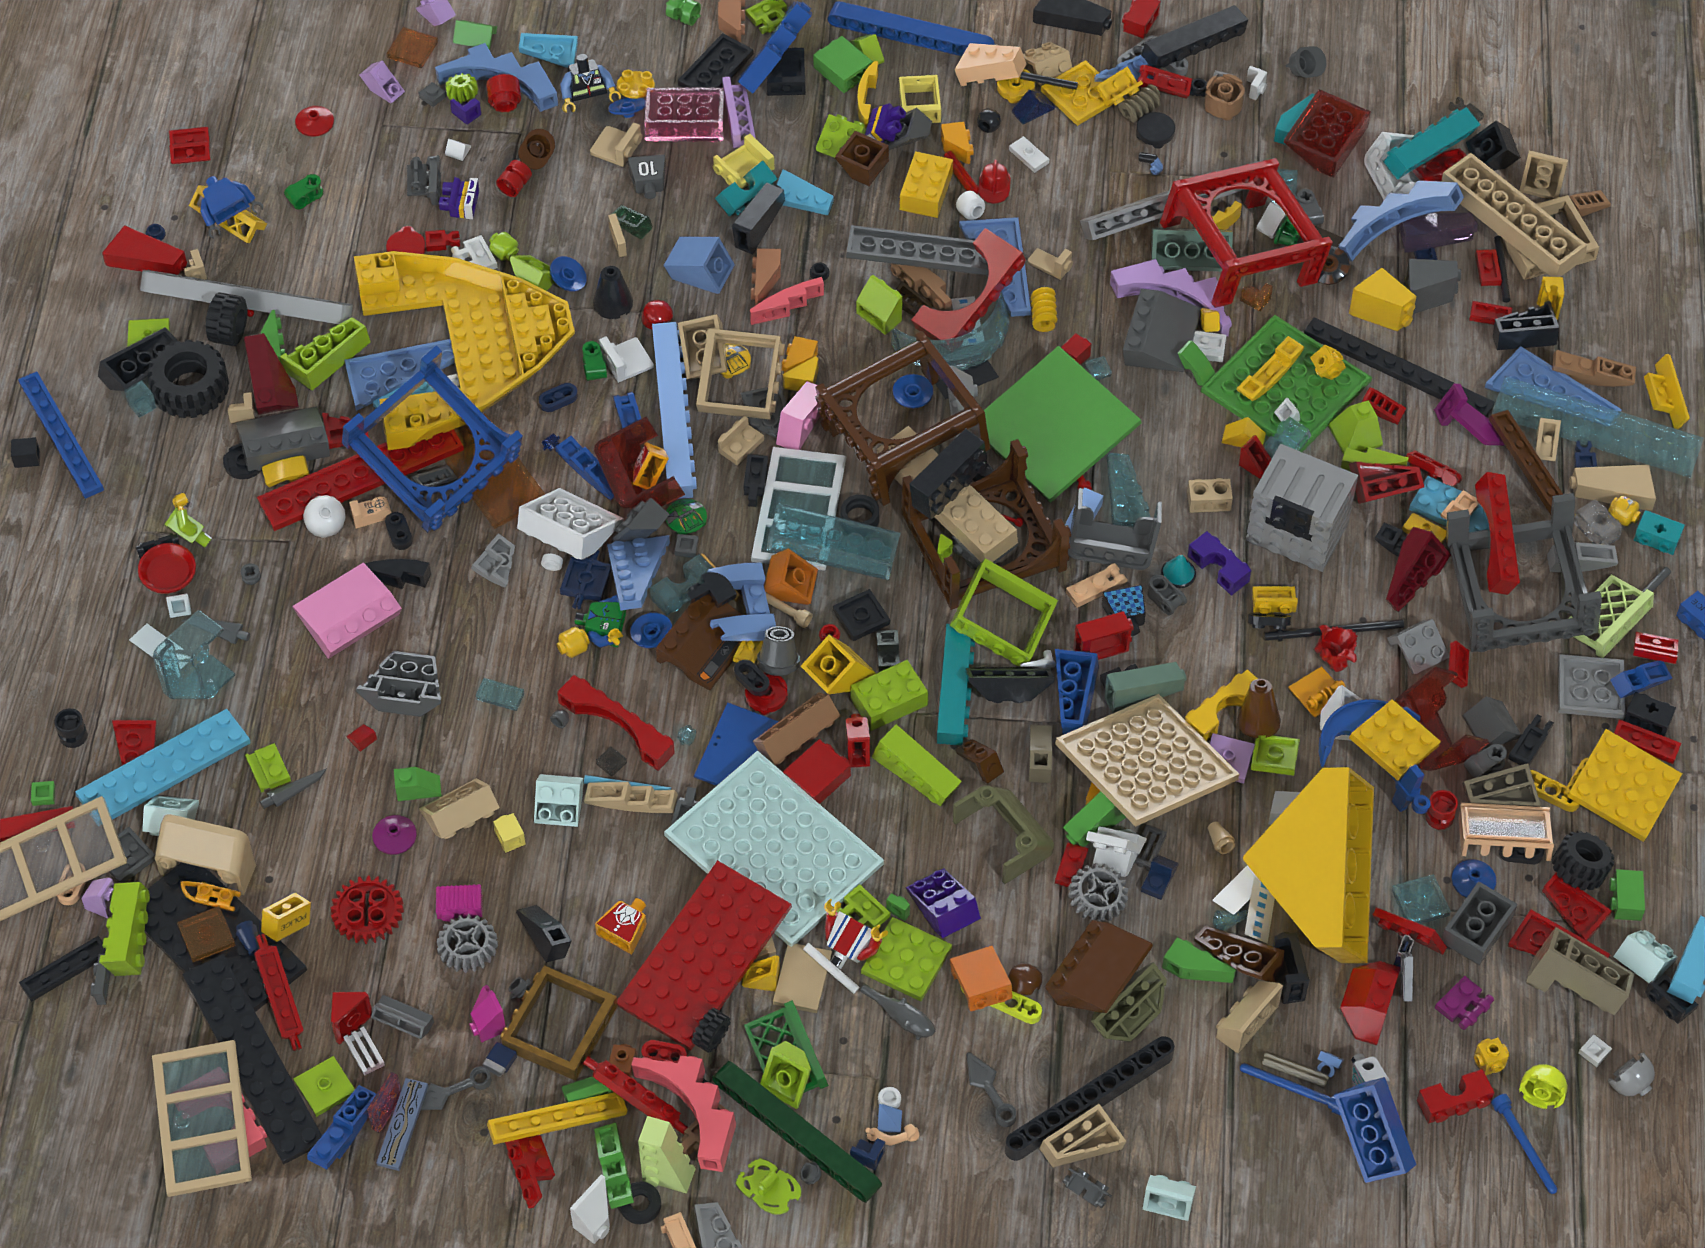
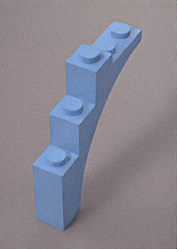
(483, 66)
(1396, 208)

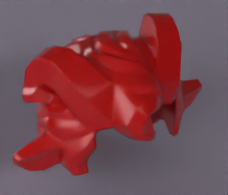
(1337, 646)

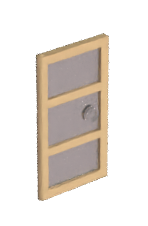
(57, 856)

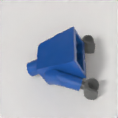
(224, 200)

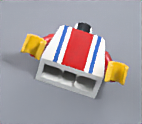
(849, 936)

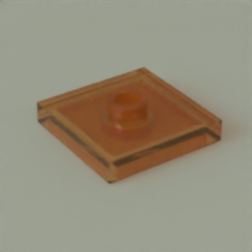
(206, 934)

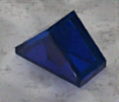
(1032, 106)

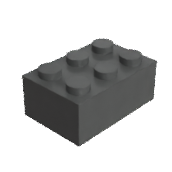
(1479, 923)

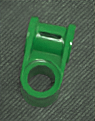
(303, 193)
(1286, 234)
(593, 361)

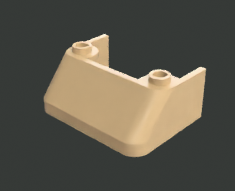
(205, 847)

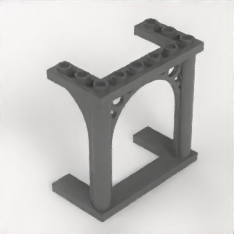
(1482, 618)

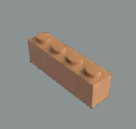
(797, 728)

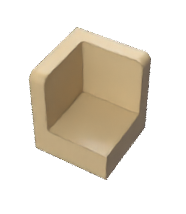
(242, 411)

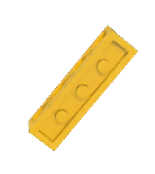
(244, 216)

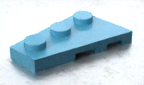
(804, 195)

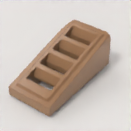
(1591, 207)

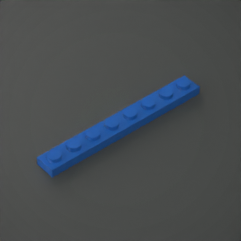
(61, 435)

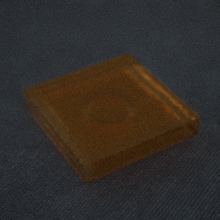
(412, 47)

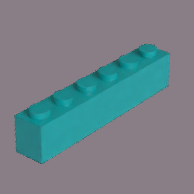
(1431, 142)
(954, 688)

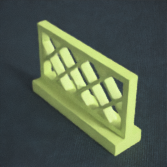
(1624, 621)

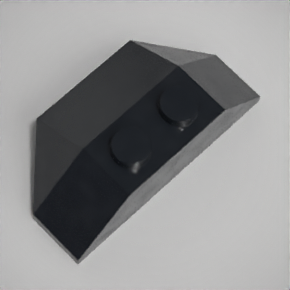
(1010, 683)

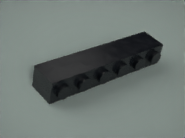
(1194, 37)

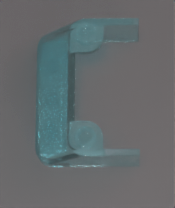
(180, 659)

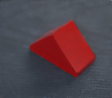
(1254, 457)

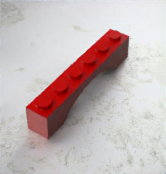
(1503, 566)
(584, 699)

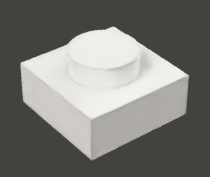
(1595, 1050)

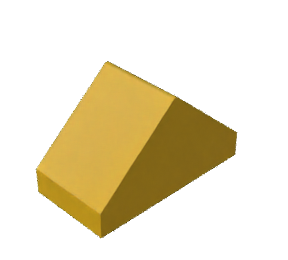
(1320, 862)

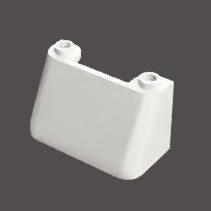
(1381, 175)

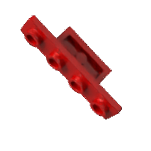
(530, 1165)

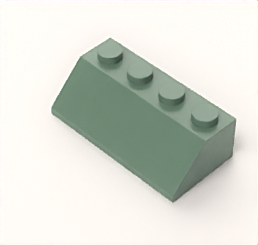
(1184, 249)

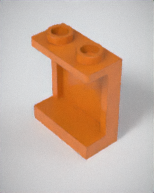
(981, 978)

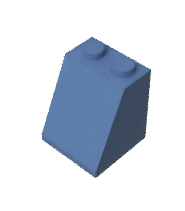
(700, 263)

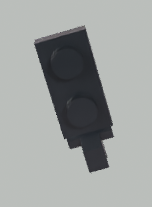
(755, 477)

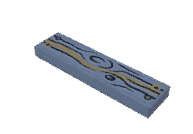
(402, 1124)

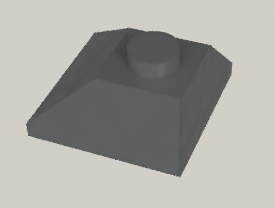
(914, 127)

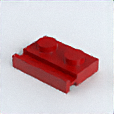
(1655, 647)

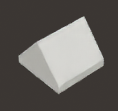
(457, 149)
(1287, 409)
(178, 605)

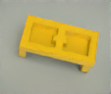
(1551, 290)

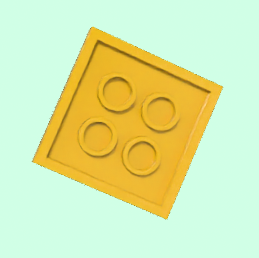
(1081, 103)
(1394, 739)

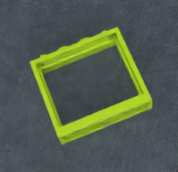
(1017, 588)

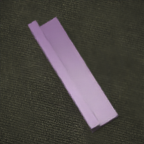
(735, 116)

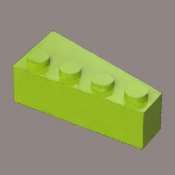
(126, 929)

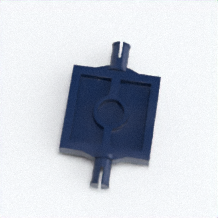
(585, 579)

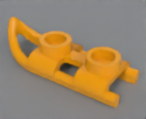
(206, 891)

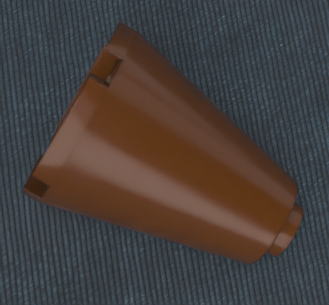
(1259, 710)

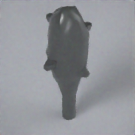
(903, 1013)

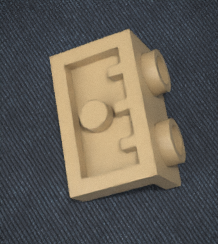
(739, 441)

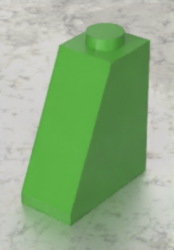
(1096, 813)

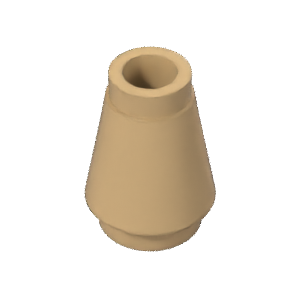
(1221, 839)

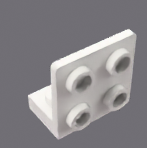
(625, 358)

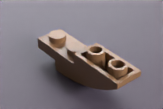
(925, 281)
(1598, 372)

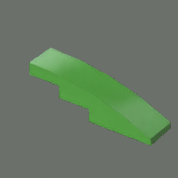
(613, 1165)

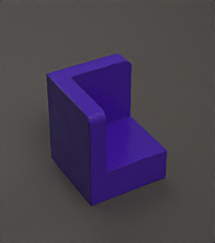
(467, 110)

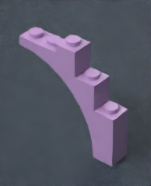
(1178, 283)

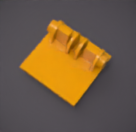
(1315, 690)

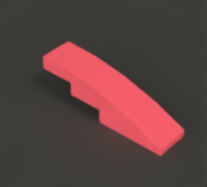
(781, 303)

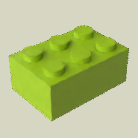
(889, 695)

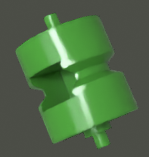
(686, 10)

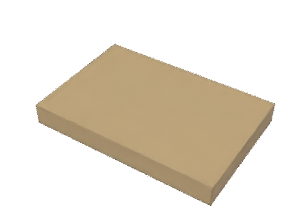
(801, 979)

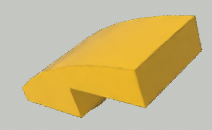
(1228, 217)
(285, 469)

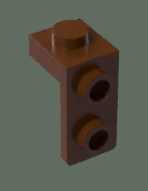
(984, 757)

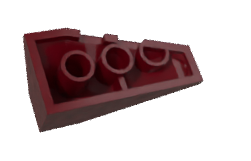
(269, 379)
(1418, 560)

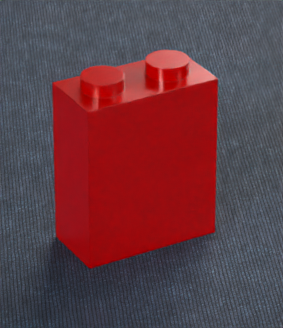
(819, 771)

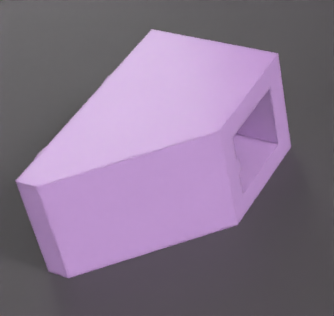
(436, 11)
(382, 82)
(98, 897)

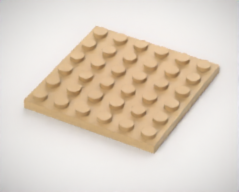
(1147, 759)

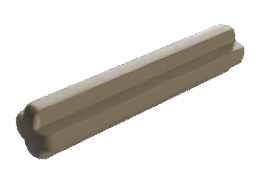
(1295, 1069)

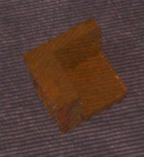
(1256, 298)

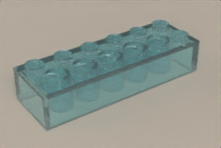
(834, 541)

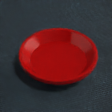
(166, 568)

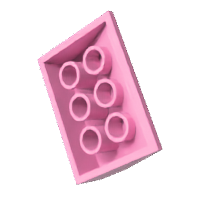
(347, 609)

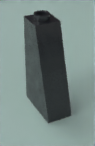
(1073, 15)
(757, 218)

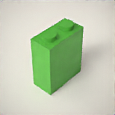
(841, 63)

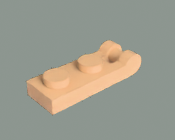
(1095, 585)

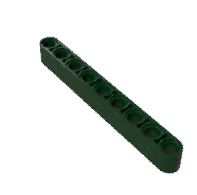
(797, 1131)

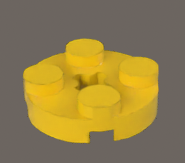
(1014, 93)

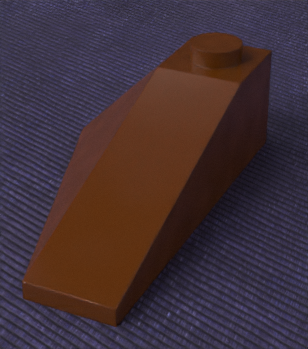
(1243, 954)

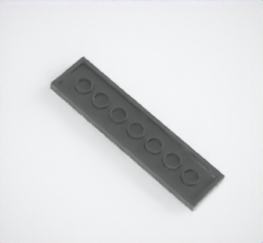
(915, 250)

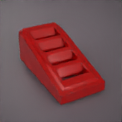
(1379, 398)

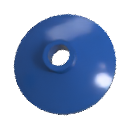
(627, 106)
(568, 273)
(912, 391)
(650, 629)
(1465, 882)

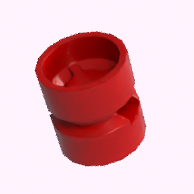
(513, 178)
(1442, 809)

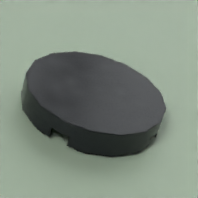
(236, 465)

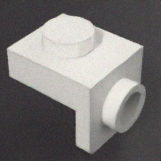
(1258, 81)

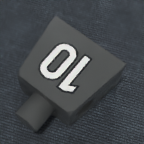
(647, 174)

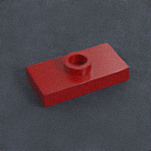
(1487, 312)
(1459, 663)

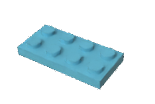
(1436, 497)

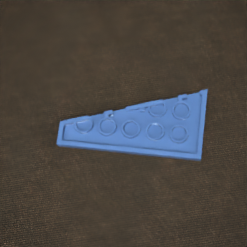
(1016, 293)
(1533, 370)
(387, 371)
(634, 566)

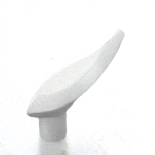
(1046, 662)

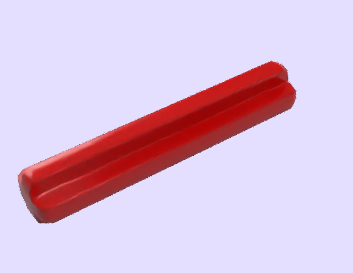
(961, 173)

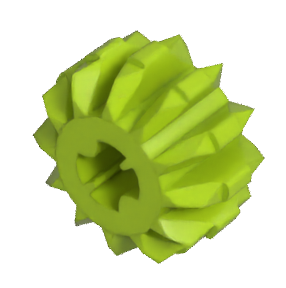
(461, 88)

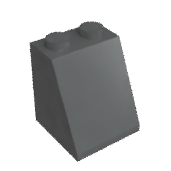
(1432, 282)

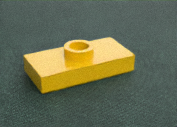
(1419, 522)

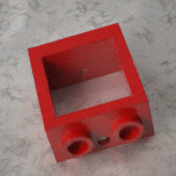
(1104, 635)

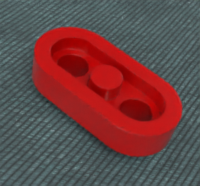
(664, 1050)

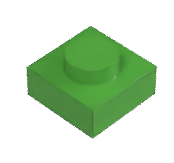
(43, 793)
(898, 906)

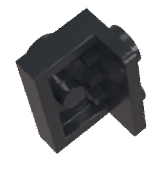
(1673, 1007)

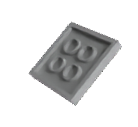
(1587, 687)

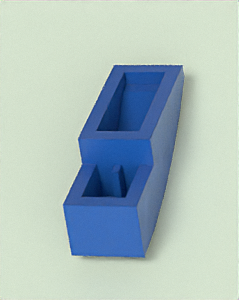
(1641, 678)

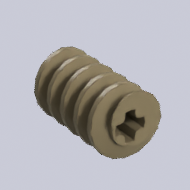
(1140, 103)

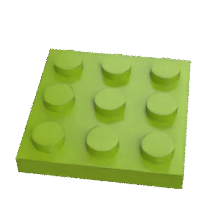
(907, 959)

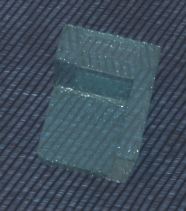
(140, 399)

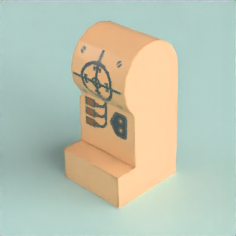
(369, 511)

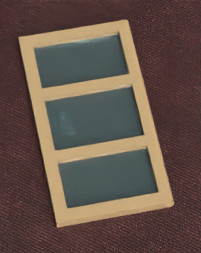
(201, 1118)

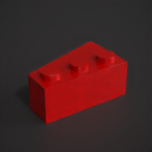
(1382, 480)

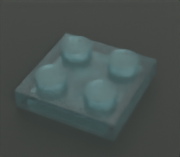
(1421, 899)

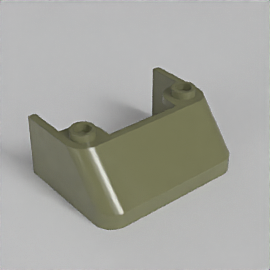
(1032, 839)

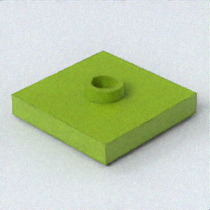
(142, 328)
(1275, 755)
(324, 1086)

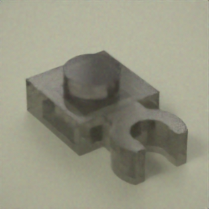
(1460, 105)

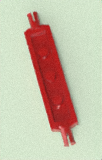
(278, 992)
(635, 1093)

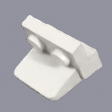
(1116, 848)

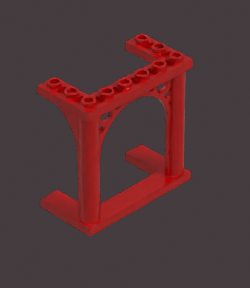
(1262, 182)

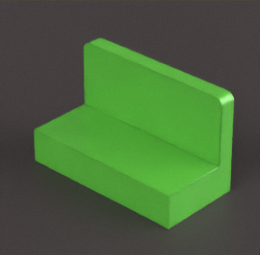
(473, 33)
(584, 1089)

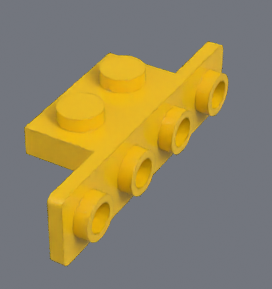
(1666, 392)

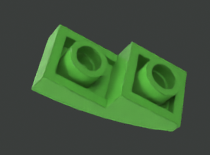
(1196, 361)

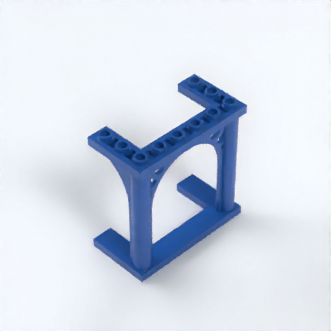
(503, 445)

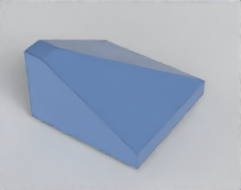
(889, 1119)

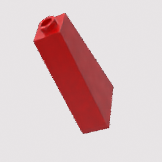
(142, 252)

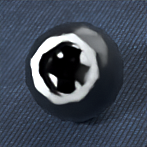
(988, 120)

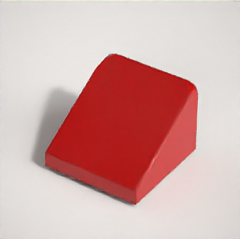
(362, 737)

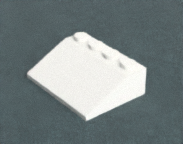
(567, 522)

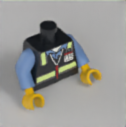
(584, 81)

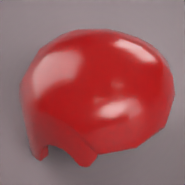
(656, 312)

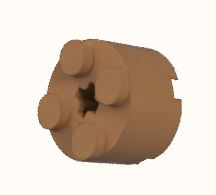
(1224, 96)

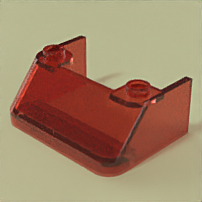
(616, 456)
(1426, 699)

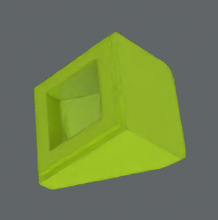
(944, 547)

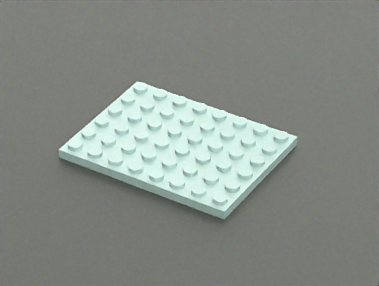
(777, 839)

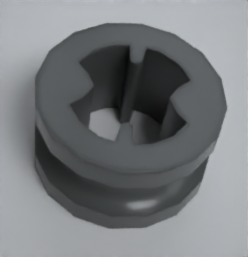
(250, 580)

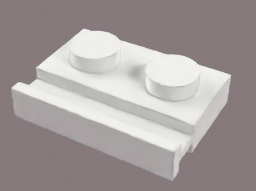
(1211, 345)

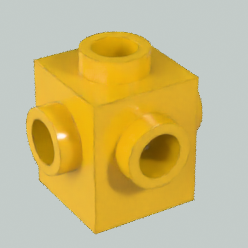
(1328, 362)
(1491, 1055)

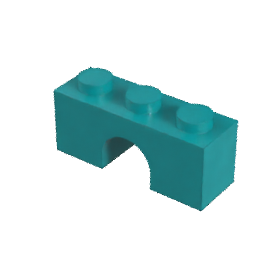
(734, 198)

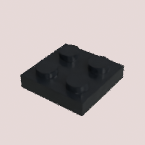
(861, 615)

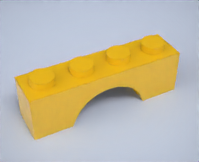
(1205, 718)

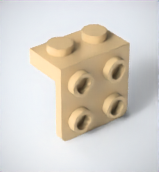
(1048, 60)
(616, 144)

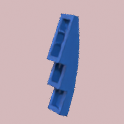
(585, 465)

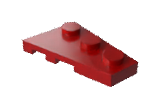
(1577, 907)

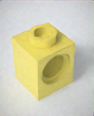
(509, 832)

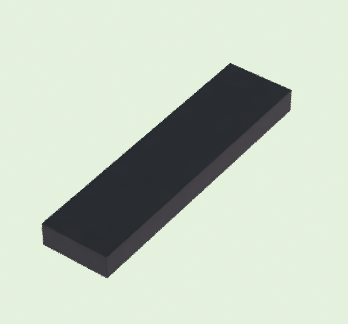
(62, 969)

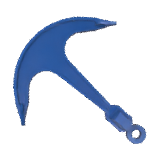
(1348, 719)

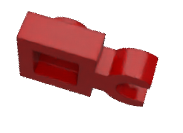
(439, 240)

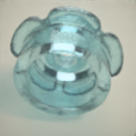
(686, 735)

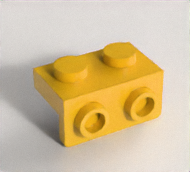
(1117, 86)
(1274, 599)

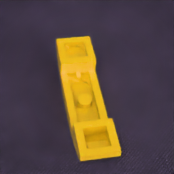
(867, 81)
(1272, 370)

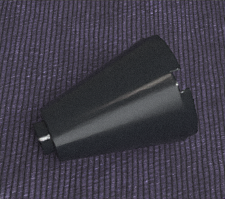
(612, 294)

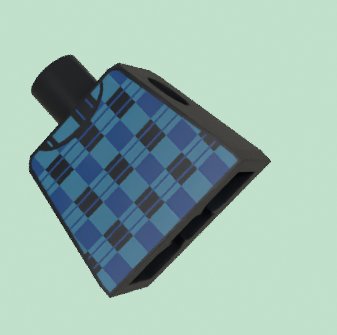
(1127, 600)

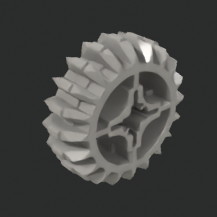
(1083, 901)
(467, 951)

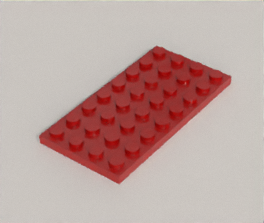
(703, 953)

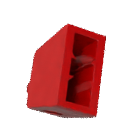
(857, 731)

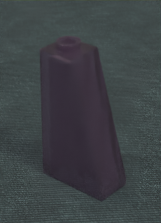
(1437, 230)

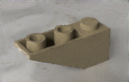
(1040, 754)

